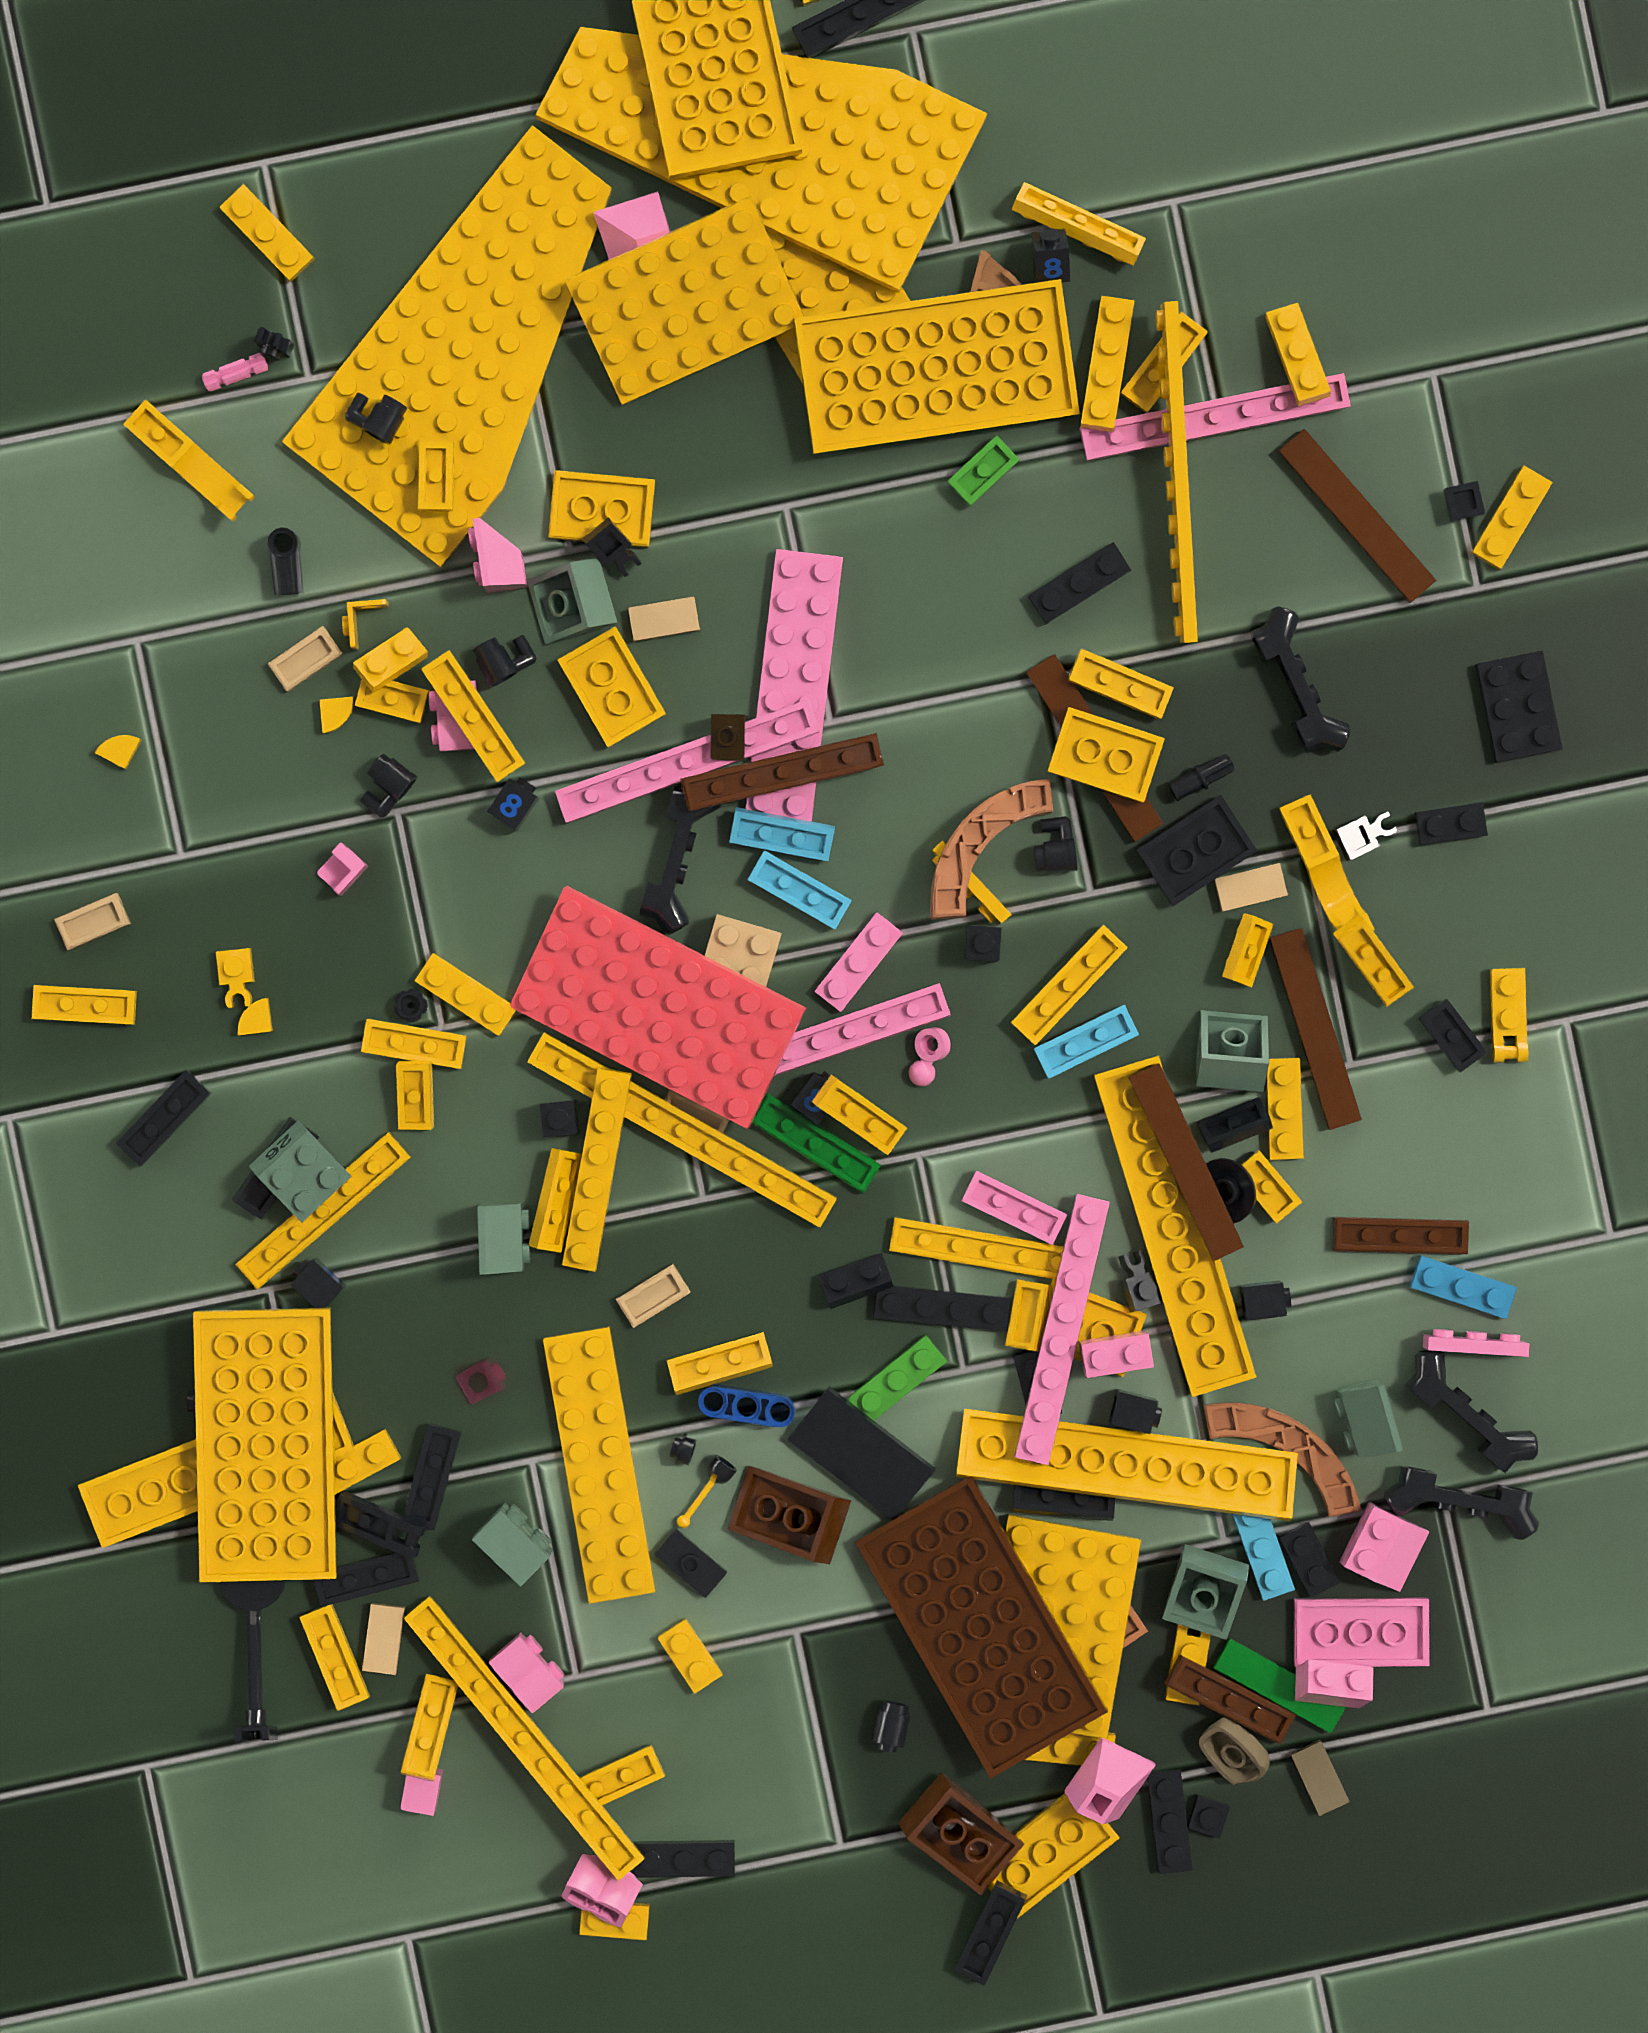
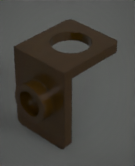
(728, 736)

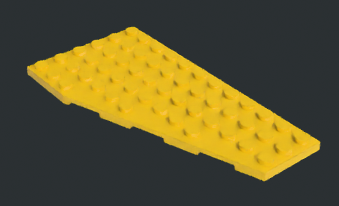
(870, 162)
(462, 348)

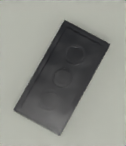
(861, 1453)

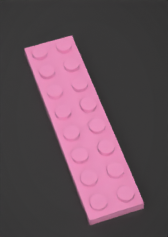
(797, 660)

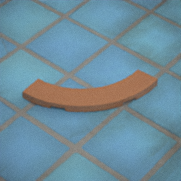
(973, 835)
(1288, 1435)

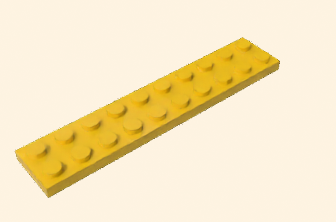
(1189, 1281)
(1133, 1466)

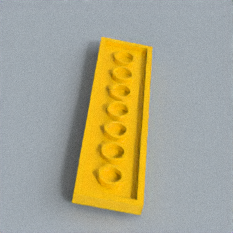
(599, 1465)
(159, 1489)

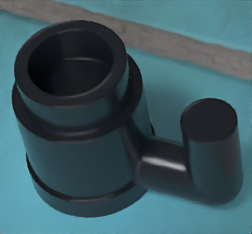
(382, 421)
(496, 662)
(392, 779)
(1056, 854)

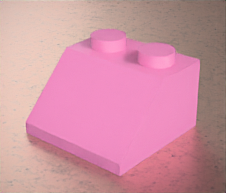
(1383, 1547)

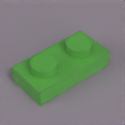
(983, 471)

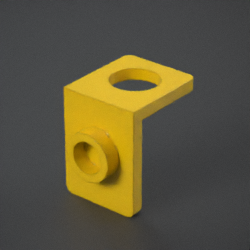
(350, 623)

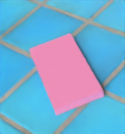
(1362, 1631)

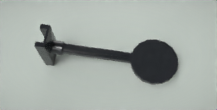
(254, 1597)

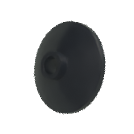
(1242, 1200)

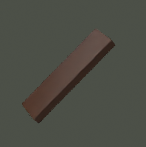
(1400, 1235)
(1229, 1699)

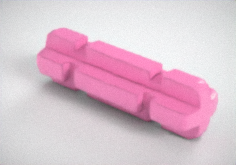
(234, 372)

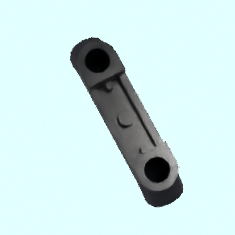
(1274, 641)
(661, 900)
(1500, 1447)
(1509, 1502)

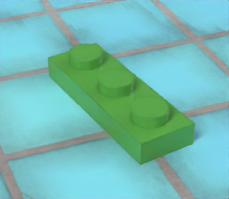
(898, 1378)

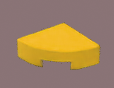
(335, 712)
(119, 749)
(256, 1018)

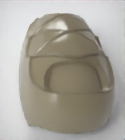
(1234, 1752)

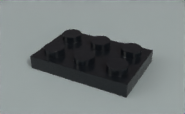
(1518, 706)
(1196, 850)

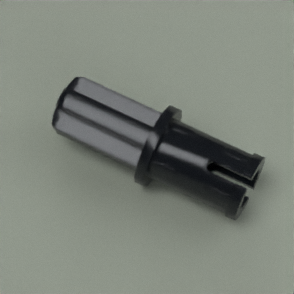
(1201, 777)

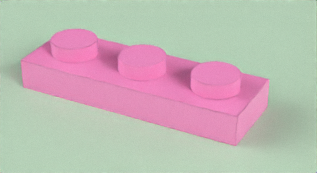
(858, 962)
(1014, 1207)
(1476, 1343)

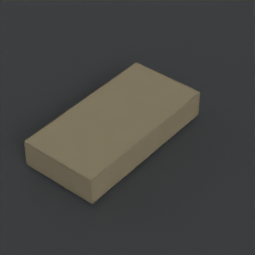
(1319, 1777)

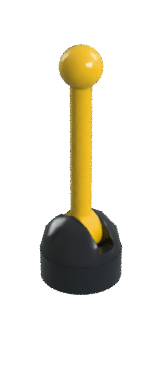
(719, 1472)

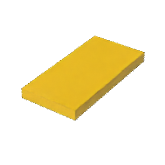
(1053, 1850)

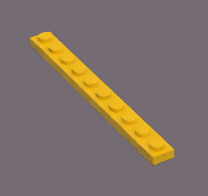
(1176, 458)
(690, 1134)
(524, 1738)

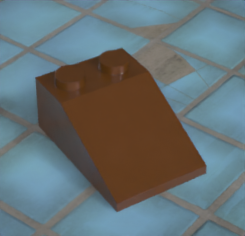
(789, 1515)
(960, 1834)

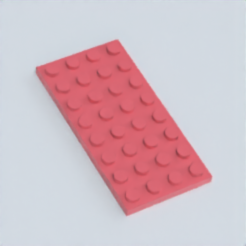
(657, 1007)

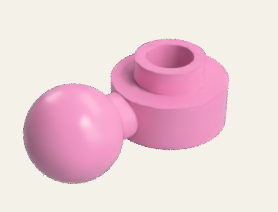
(922, 1070)

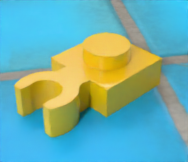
(235, 970)

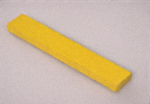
(294, 1236)
(975, 1248)

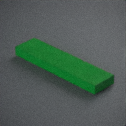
(816, 1143)
(1273, 1683)

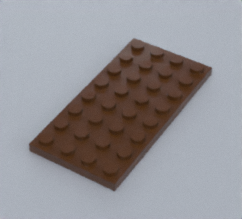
(981, 1626)

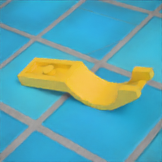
(188, 459)
(1322, 862)

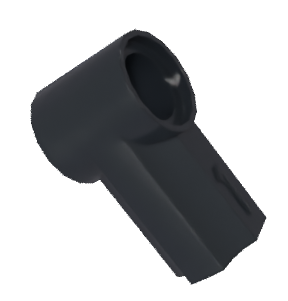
(287, 565)

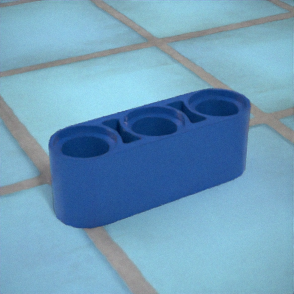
(730, 1411)

